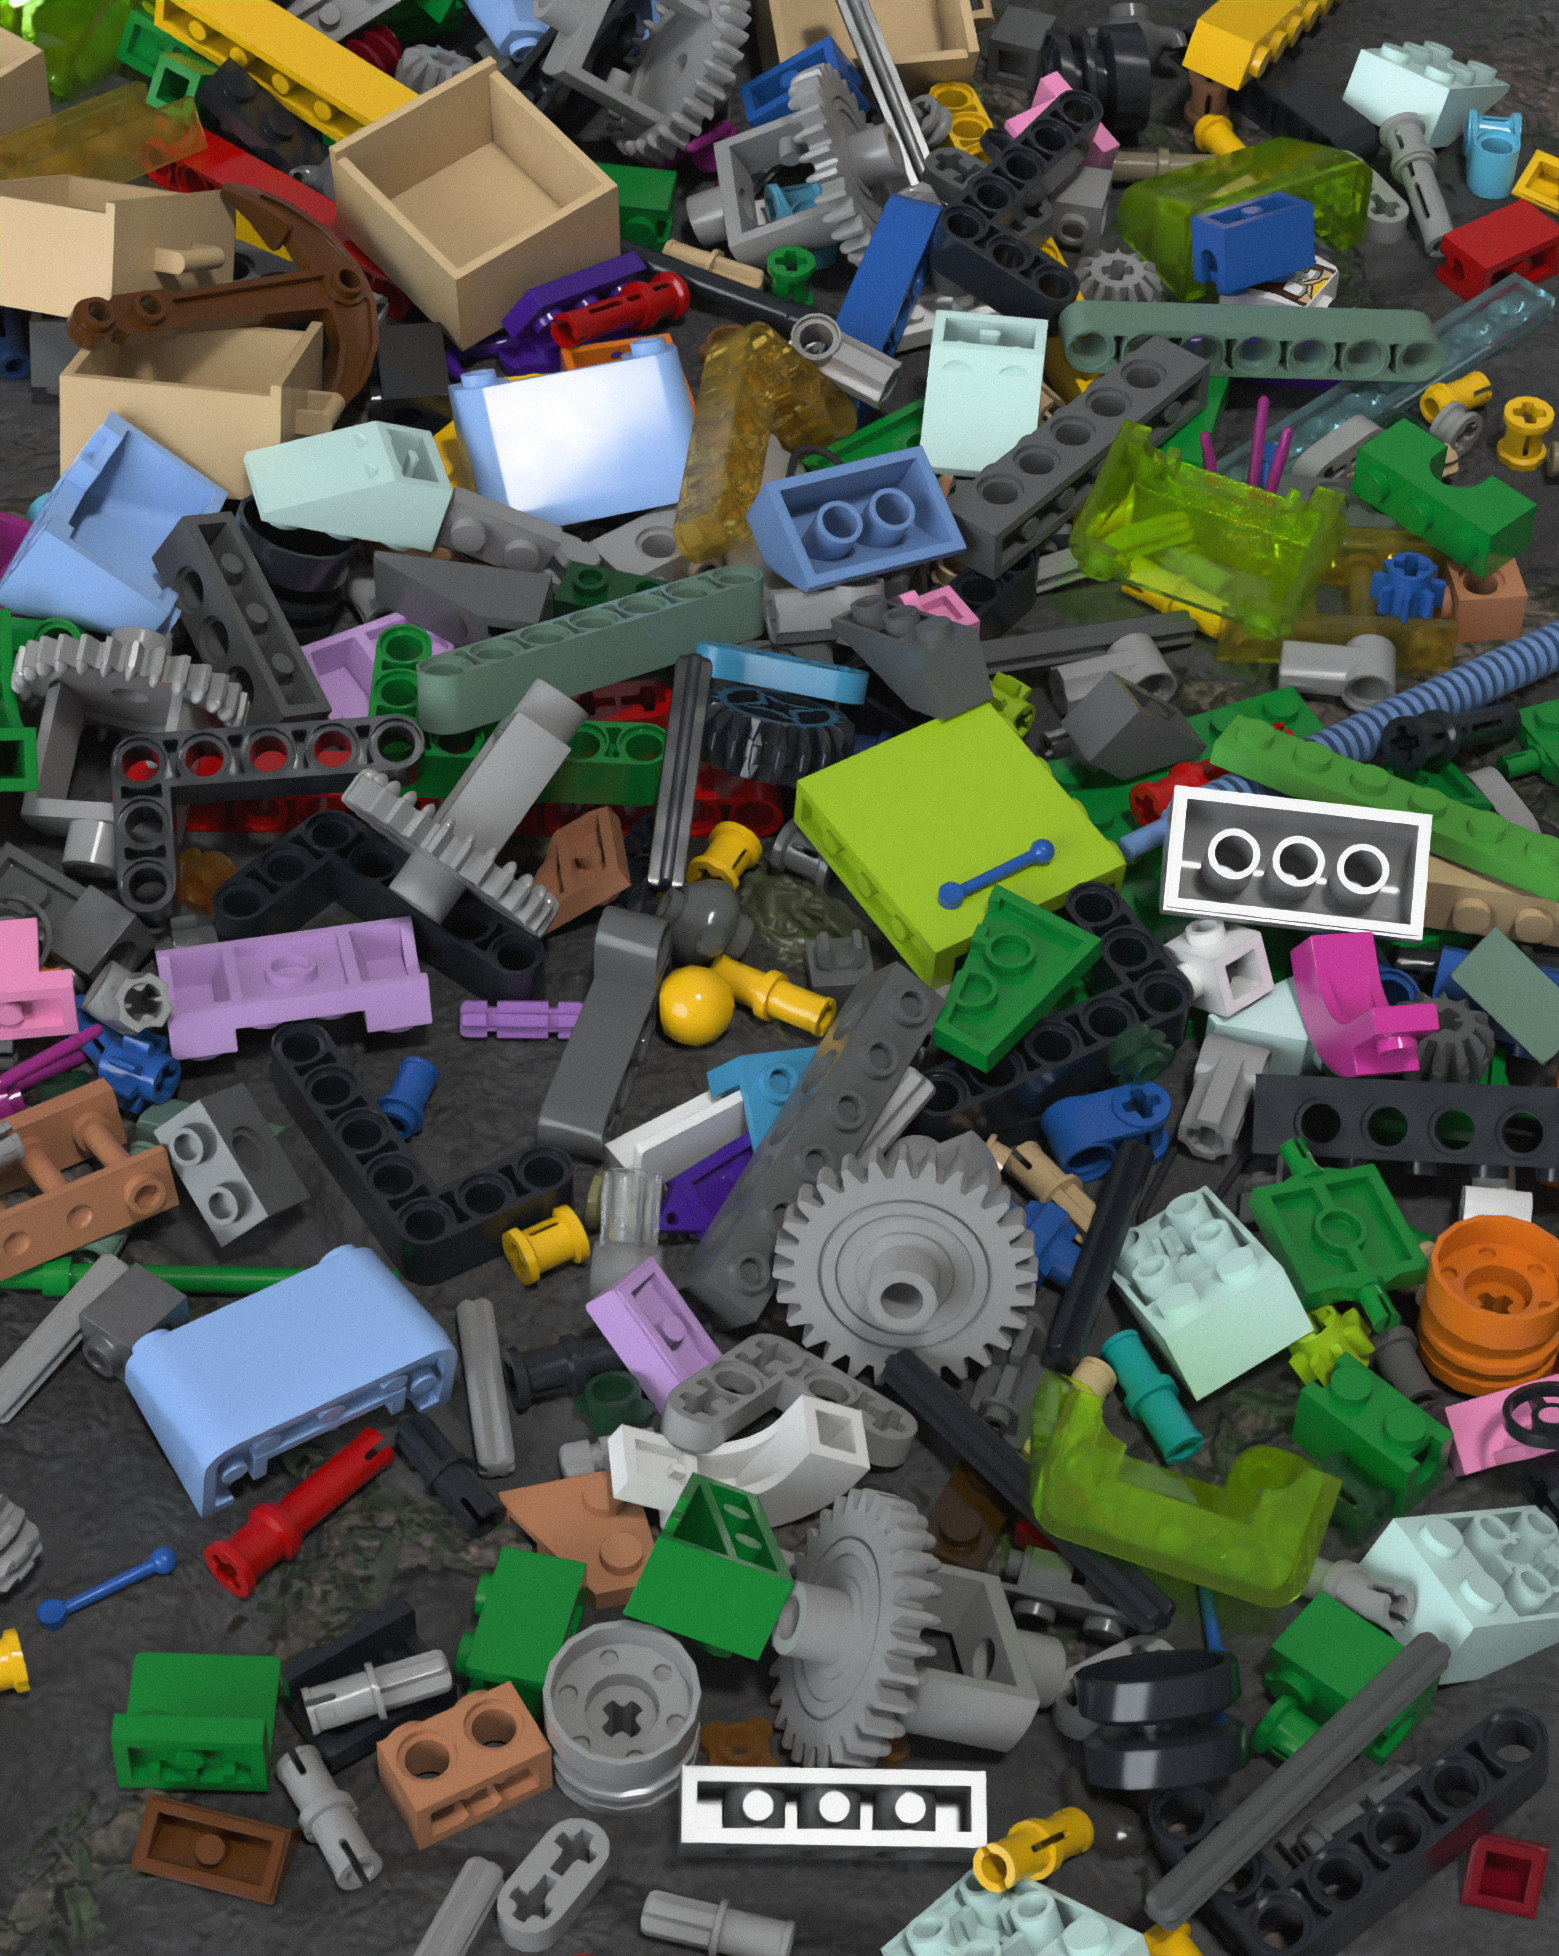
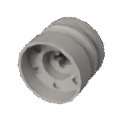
(622, 1682)

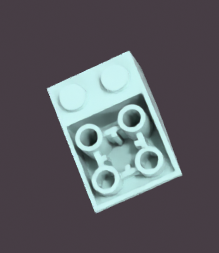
(1424, 83)
(981, 388)
(355, 483)
(1207, 1292)
(1476, 1582)
(1012, 1923)

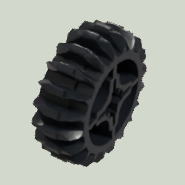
(773, 734)

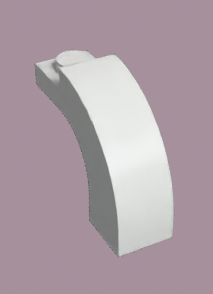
(790, 1465)

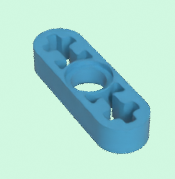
(785, 672)

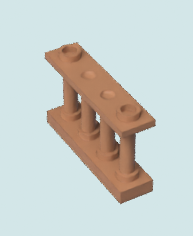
(89, 1208)

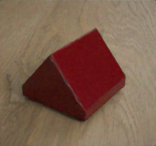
(1505, 1874)

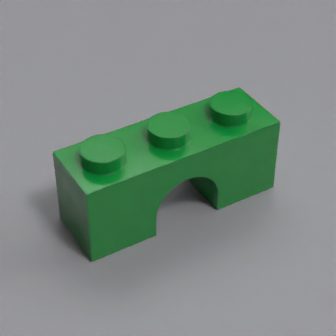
(1471, 525)

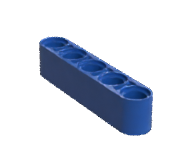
(889, 280)

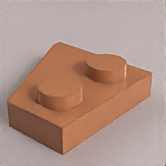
(585, 864)
(585, 1524)

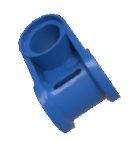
(1091, 1127)

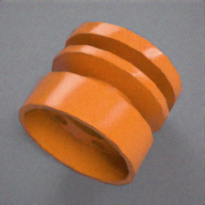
(1490, 1305)

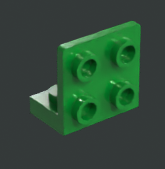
(198, 1722)

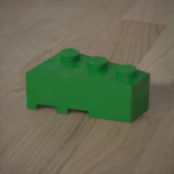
(715, 1572)

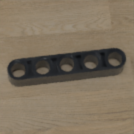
(1299, 107)

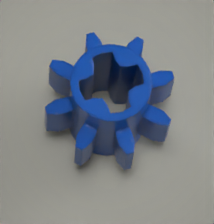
(1407, 587)
(140, 1070)

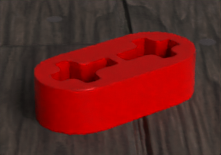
(626, 702)

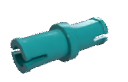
(1151, 1397)

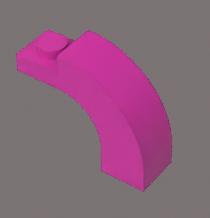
(1348, 1009)

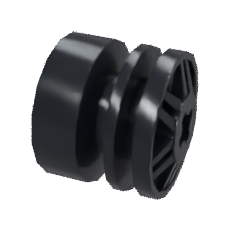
(1112, 71)
(300, 568)

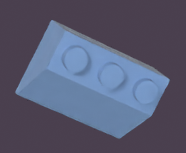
(854, 520)

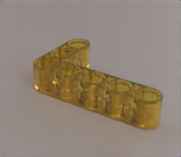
(746, 390)

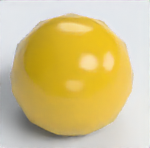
(695, 1005)

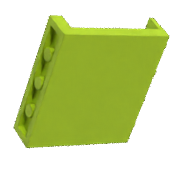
(941, 812)

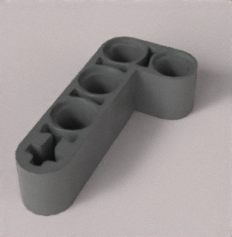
(609, 1034)

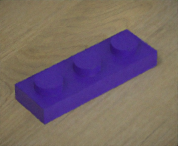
(540, 304)

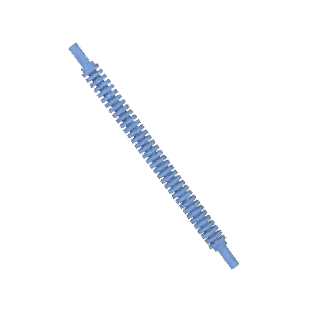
(1359, 736)

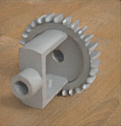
(673, 81)
(847, 161)
(118, 687)
(478, 816)
(908, 1257)
(855, 1636)

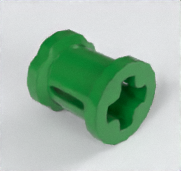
(794, 281)
(1283, 1729)

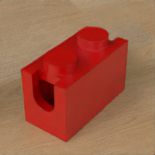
(1496, 246)

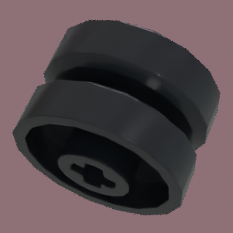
(1162, 1719)

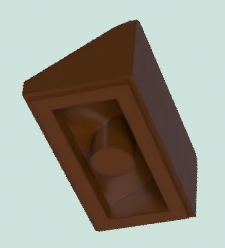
(214, 1848)

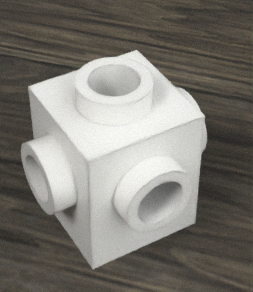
(1222, 965)

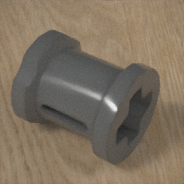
(790, 854)

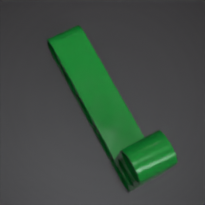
(607, 759)

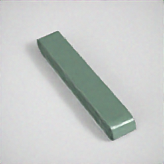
(1277, 350)
(588, 647)

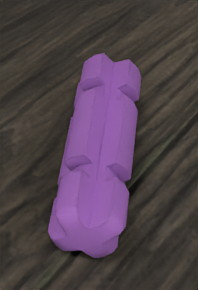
(518, 1019)

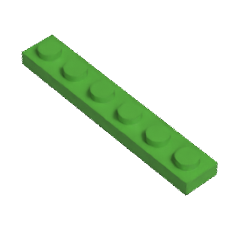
(1457, 830)

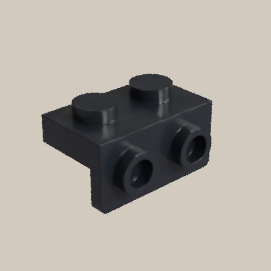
(376, 1638)

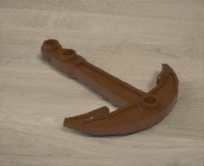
(324, 289)

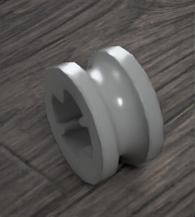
(932, 118)
(1457, 427)

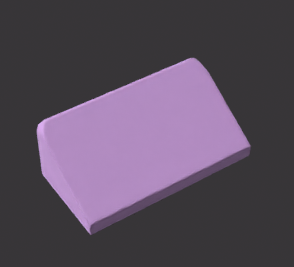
(652, 1330)

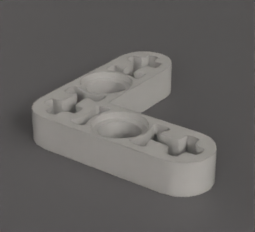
(784, 1377)

